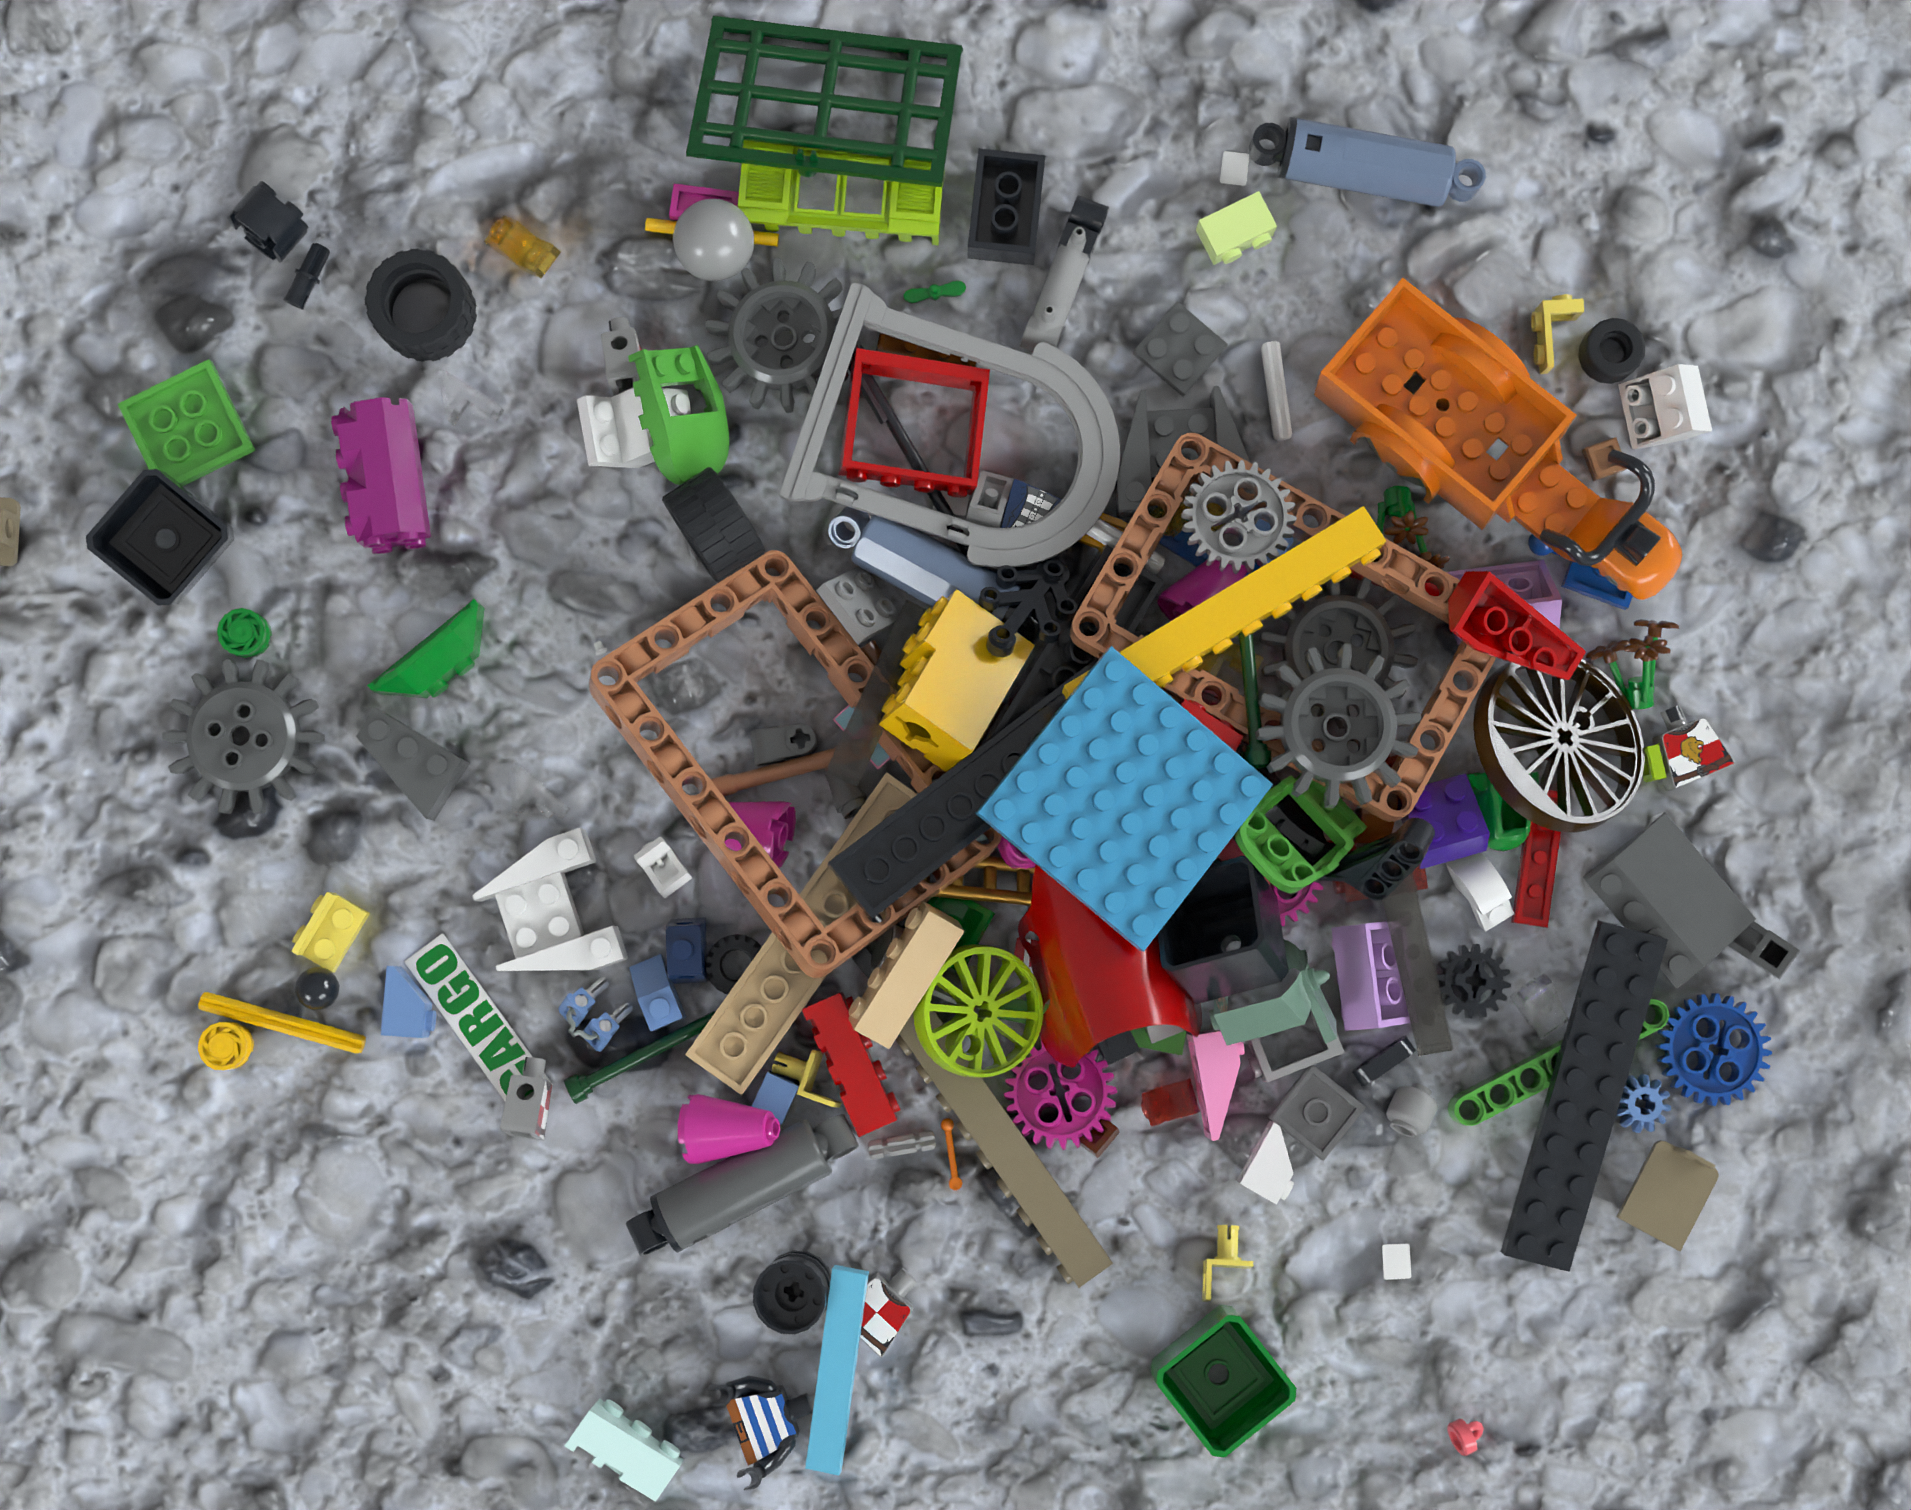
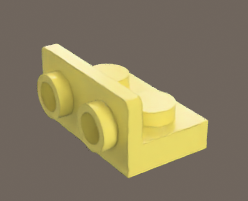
(329, 930)

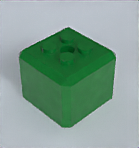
(1227, 1411)

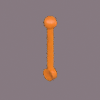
(955, 1182)

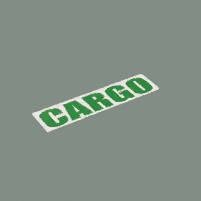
(470, 1012)

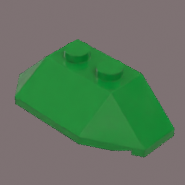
(436, 658)

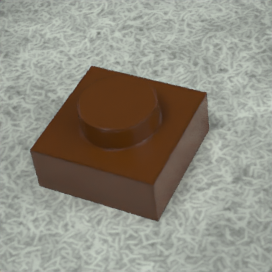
(1100, 1140)

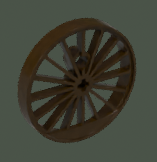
(1561, 745)

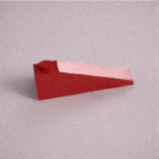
(1507, 627)

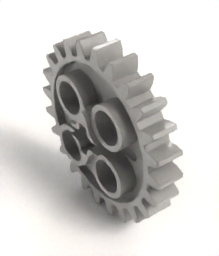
(1254, 543)

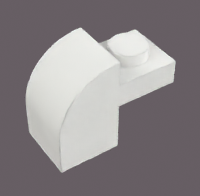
(1482, 888)

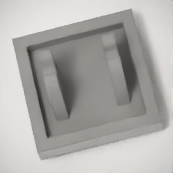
(858, 604)

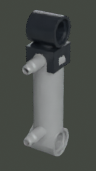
(1065, 273)

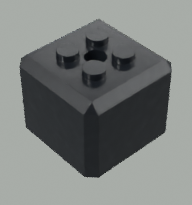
(129, 531)
(1225, 907)

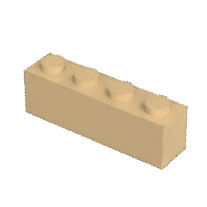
(905, 974)

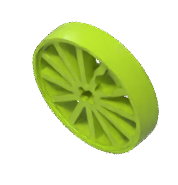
(981, 1025)

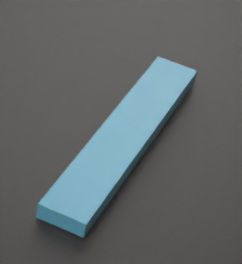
(837, 1369)

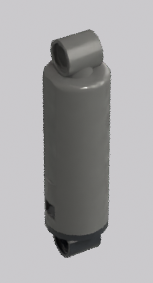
(741, 1186)

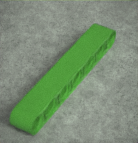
(1510, 1077)

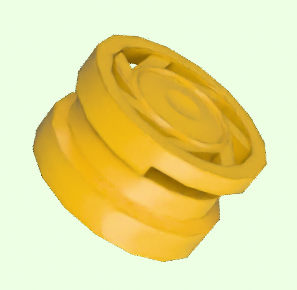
(225, 1045)

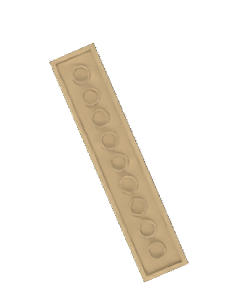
(773, 985)

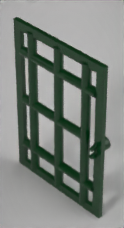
(825, 100)

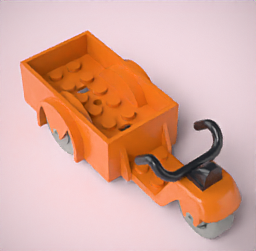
(1468, 401)

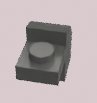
(1765, 949)

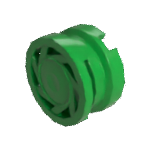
(244, 633)

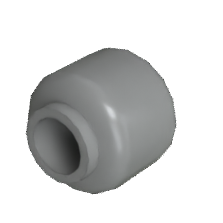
(1412, 1110)

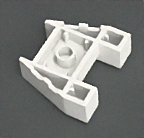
(542, 912)

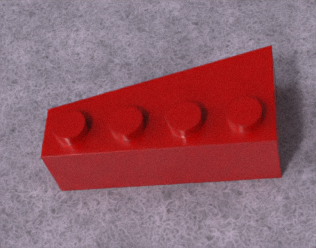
(852, 1065)

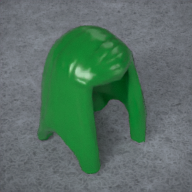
(1505, 825)

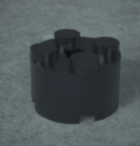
(268, 222)

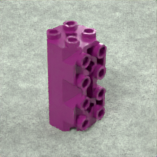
(383, 474)

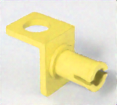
(805, 1073)
(1226, 1257)

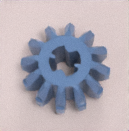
(1638, 1116)

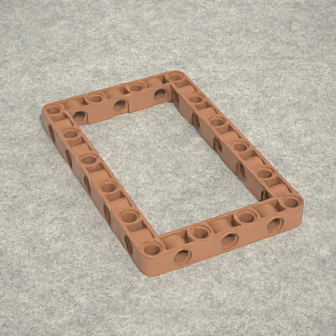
(1395, 571)
(709, 810)

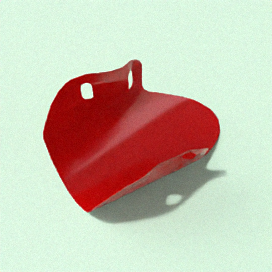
(1094, 976)

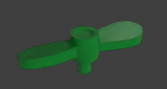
(934, 292)

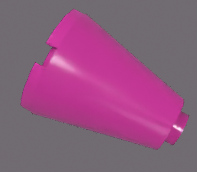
(1197, 587)
(770, 824)
(723, 1128)

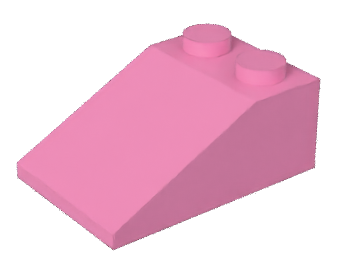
(1215, 1075)

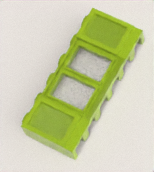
(838, 201)

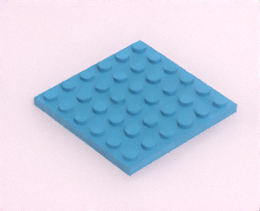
(1125, 799)

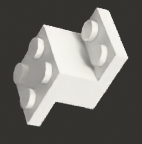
(614, 429)

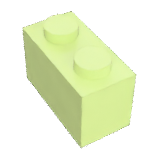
(1236, 229)

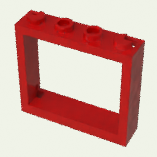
(926, 372)

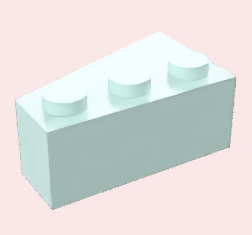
(626, 1448)

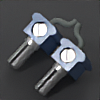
(598, 1030)

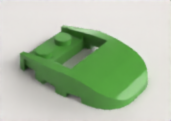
(682, 442)
(1273, 852)

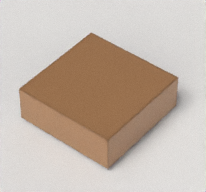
(1597, 459)

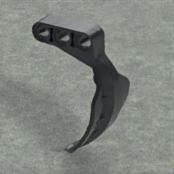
(1371, 869)

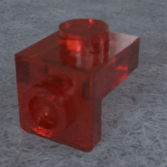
(1169, 1102)

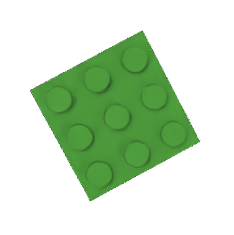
(187, 424)

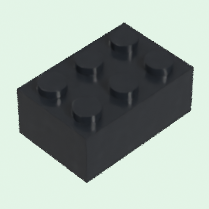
(1006, 206)

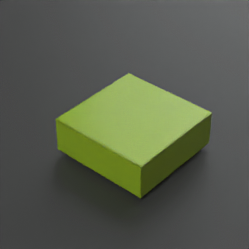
(1653, 764)

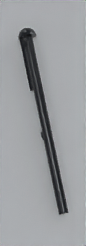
(885, 413)

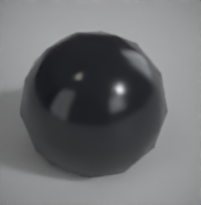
(317, 988)

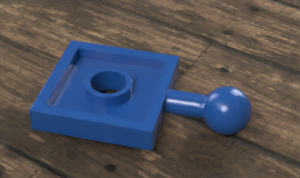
(1585, 579)

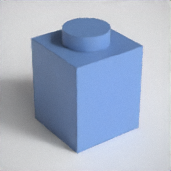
(776, 1095)

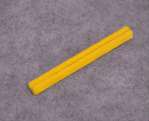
(282, 1022)

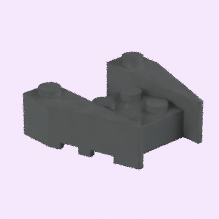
(1153, 437)

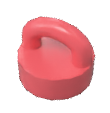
(1465, 1435)

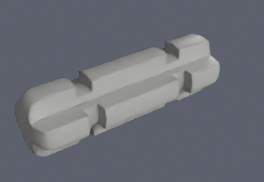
(901, 1144)

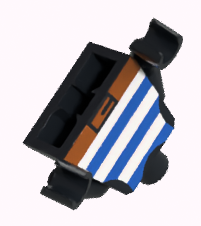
(762, 1422)

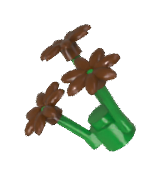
(1402, 513)
(1639, 689)

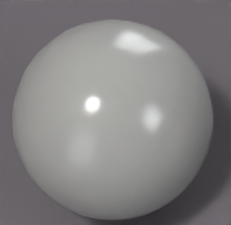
(713, 239)

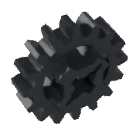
(1472, 994)

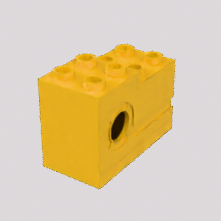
(951, 681)

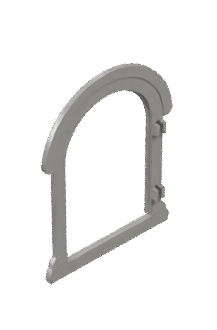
(1045, 368)

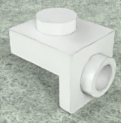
(662, 866)

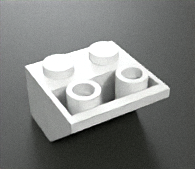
(1665, 406)

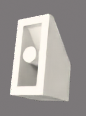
(1269, 1166)

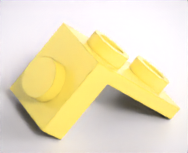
(1558, 309)

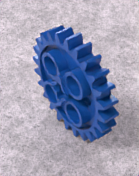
(1744, 1059)

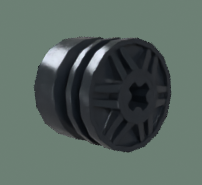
(775, 1297)

